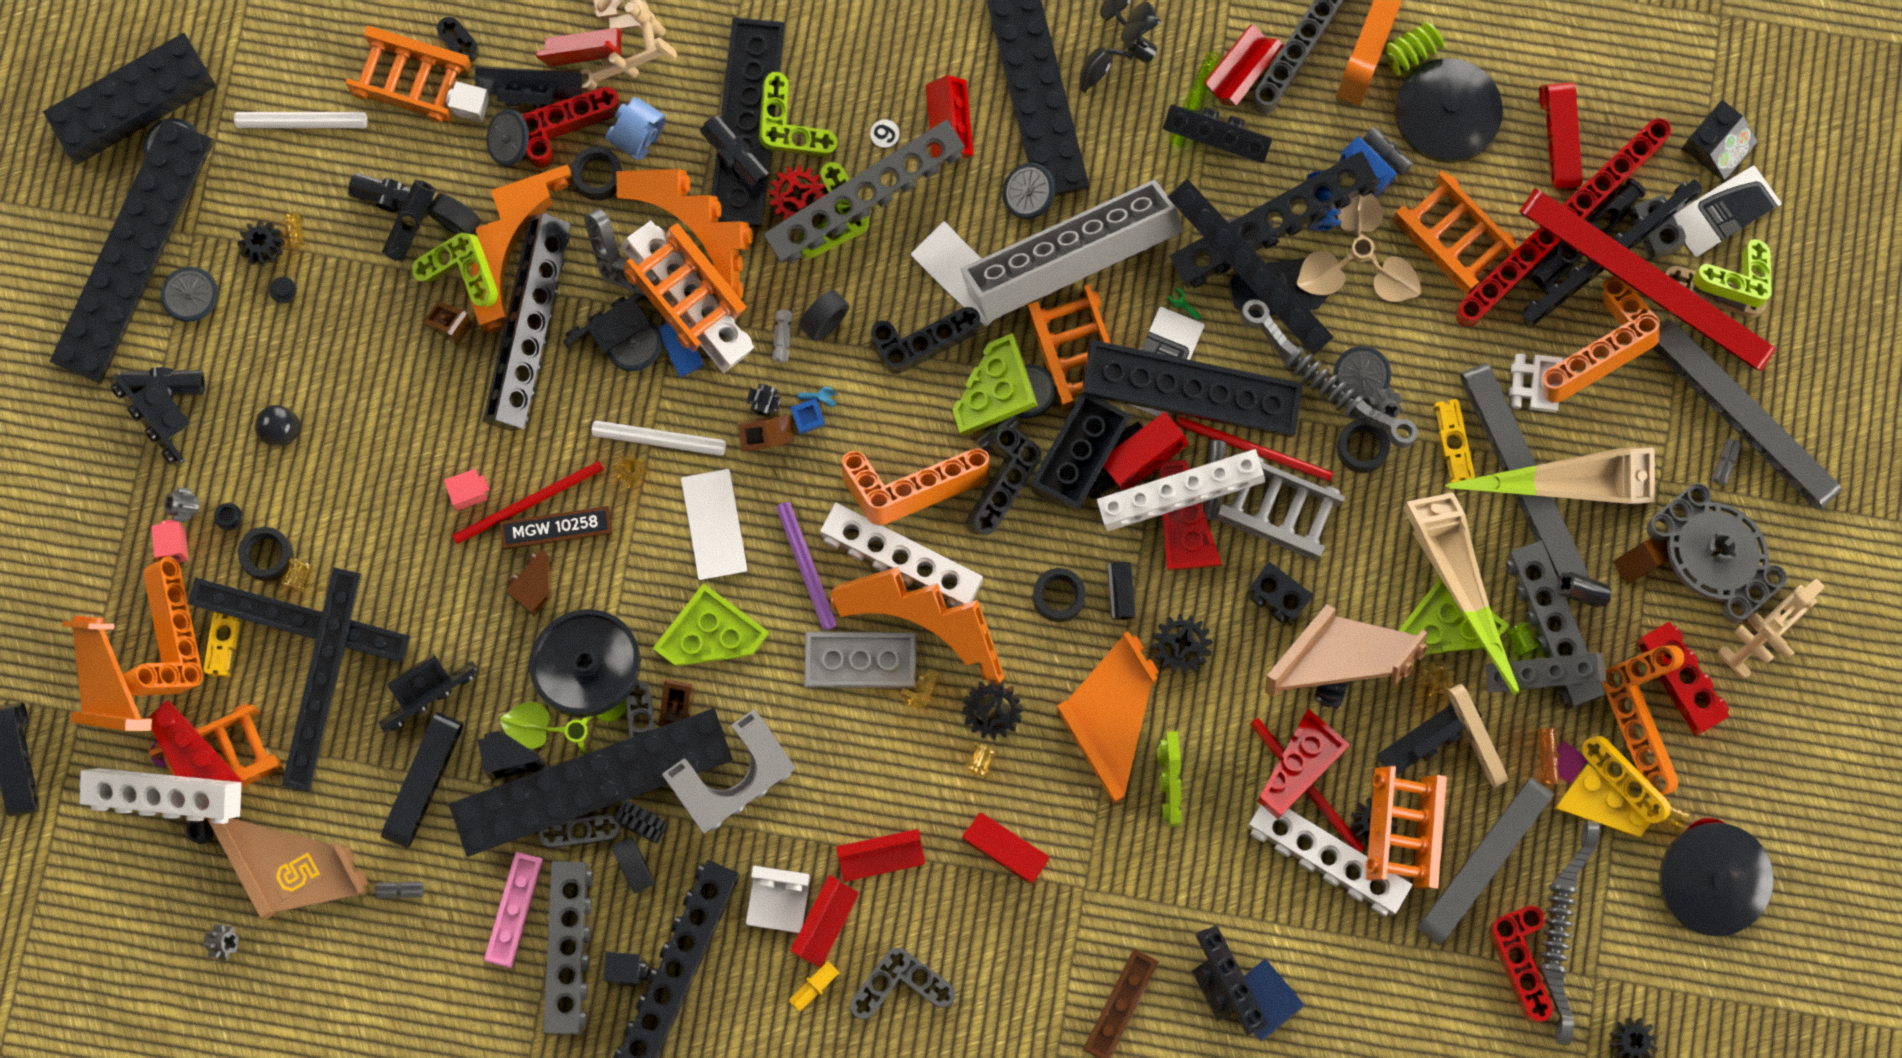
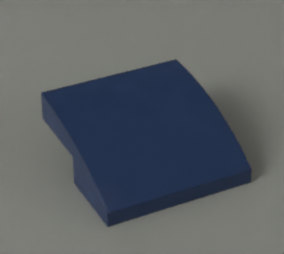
(1273, 996)

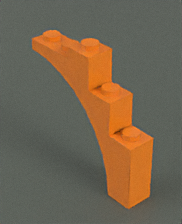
(700, 213)

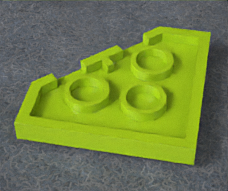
(995, 388)
(1445, 623)
(710, 632)
(1169, 756)

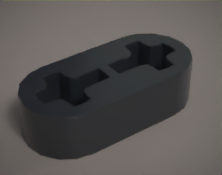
(461, 36)

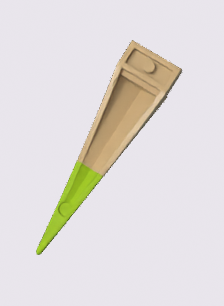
(1606, 476)
(1446, 540)

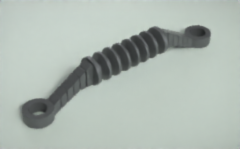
(1293, 356)
(1553, 972)

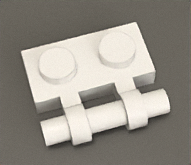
(1535, 393)

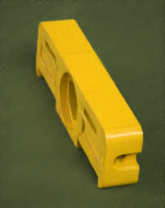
(1451, 424)
(219, 652)

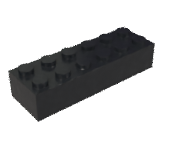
(129, 99)

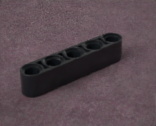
(422, 780)

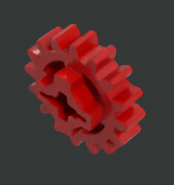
(785, 199)

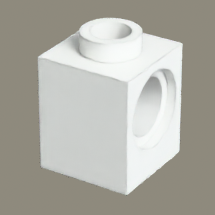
(468, 101)

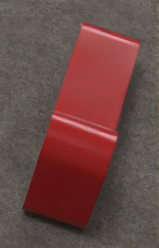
(571, 121)
(1562, 134)
(1526, 966)

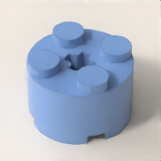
(636, 128)

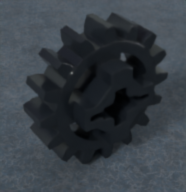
(1194, 647)
(1001, 714)

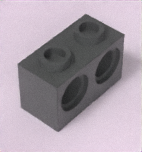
(1652, 244)

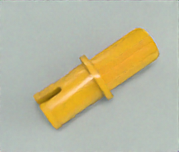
(813, 986)

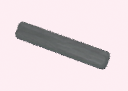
(1216, 453)

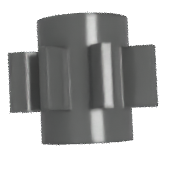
(1386, 402)
(181, 504)
(221, 941)

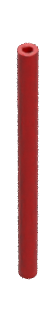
(1262, 451)
(528, 502)
(1312, 792)

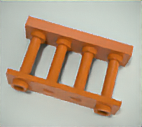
(404, 48)
(1447, 258)
(694, 262)
(1049, 341)
(263, 764)
(1429, 828)

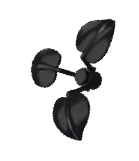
(1138, 23)

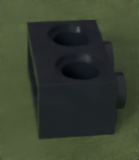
(1285, 588)
(625, 969)

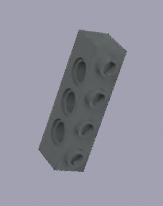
(1550, 672)

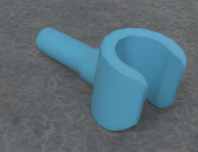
(823, 395)

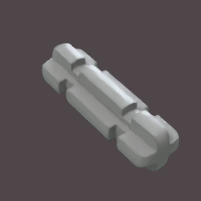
(782, 336)

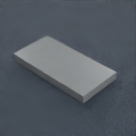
(860, 660)

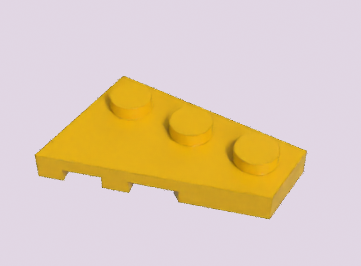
(1598, 801)

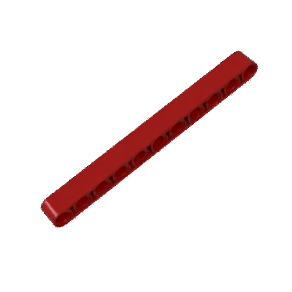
(1588, 193)
(1647, 279)

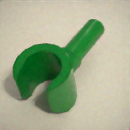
(1183, 304)

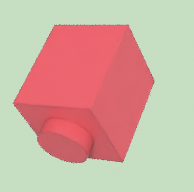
(467, 489)
(170, 541)

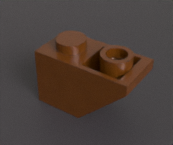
(765, 432)
(533, 585)

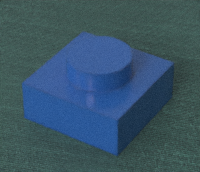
(807, 416)

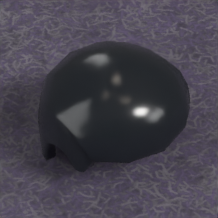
(277, 425)

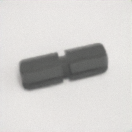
(983, 440)
(1727, 458)
(405, 890)

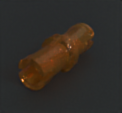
(1548, 755)

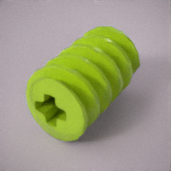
(1411, 46)

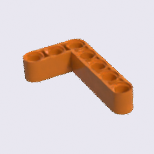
(1368, 51)
(1615, 355)
(914, 492)
(175, 636)
(1640, 713)

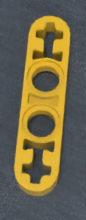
(1623, 782)

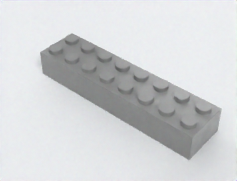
(1071, 250)

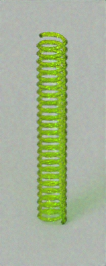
(1199, 91)

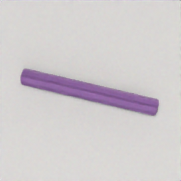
(806, 566)

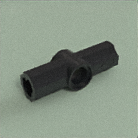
(734, 152)
(384, 193)
(416, 207)
(1556, 265)
(174, 382)

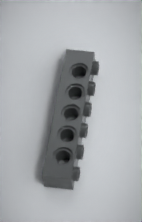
(1536, 558)
(562, 876)

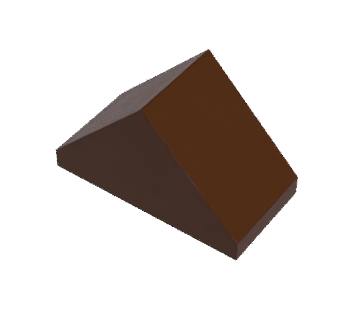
(448, 322)
(1642, 560)
(676, 701)

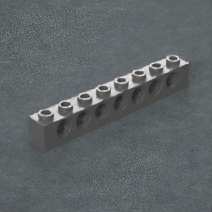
(941, 135)

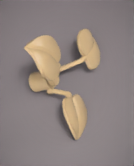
(1323, 276)

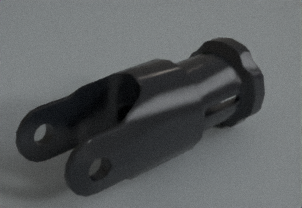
(1620, 203)

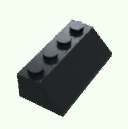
(1079, 452)

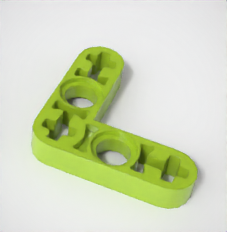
(779, 126)
(852, 230)
(463, 259)
(1750, 288)

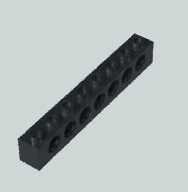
(1305, 193)
(516, 331)
(707, 874)

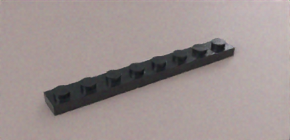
(1641, 228)
(1250, 266)
(294, 618)
(322, 679)

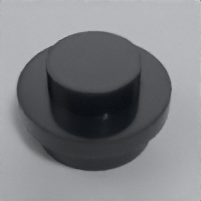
(283, 290)
(228, 516)
(199, 831)

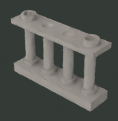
(1284, 534)

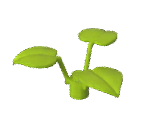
(529, 723)

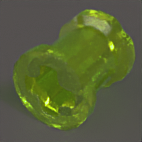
(1522, 639)

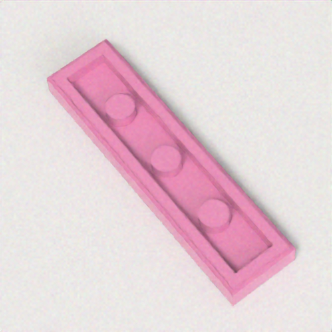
(513, 910)

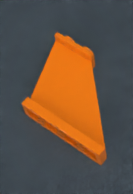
(102, 686)
(1109, 713)

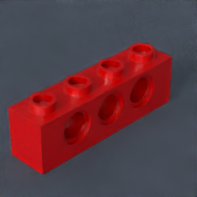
(1683, 694)

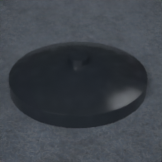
(1448, 110)
(585, 663)
(1716, 879)

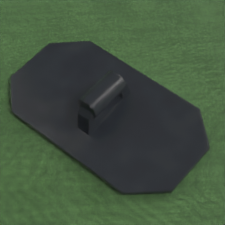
(1288, 272)

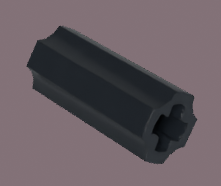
(1584, 589)
(1121, 591)

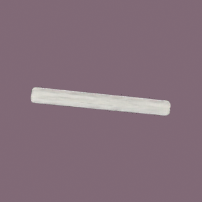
(300, 120)
(658, 438)

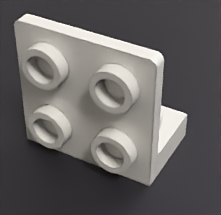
(778, 899)

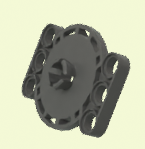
(1728, 575)

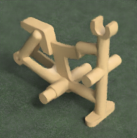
(640, 17)
(1771, 629)

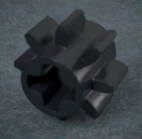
(763, 400)

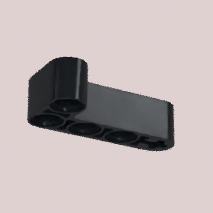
(927, 335)
(999, 482)
(16, 770)

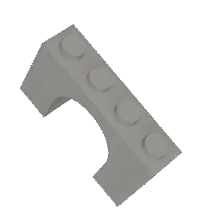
(766, 767)

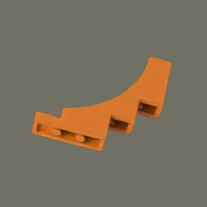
(515, 206)
(959, 626)

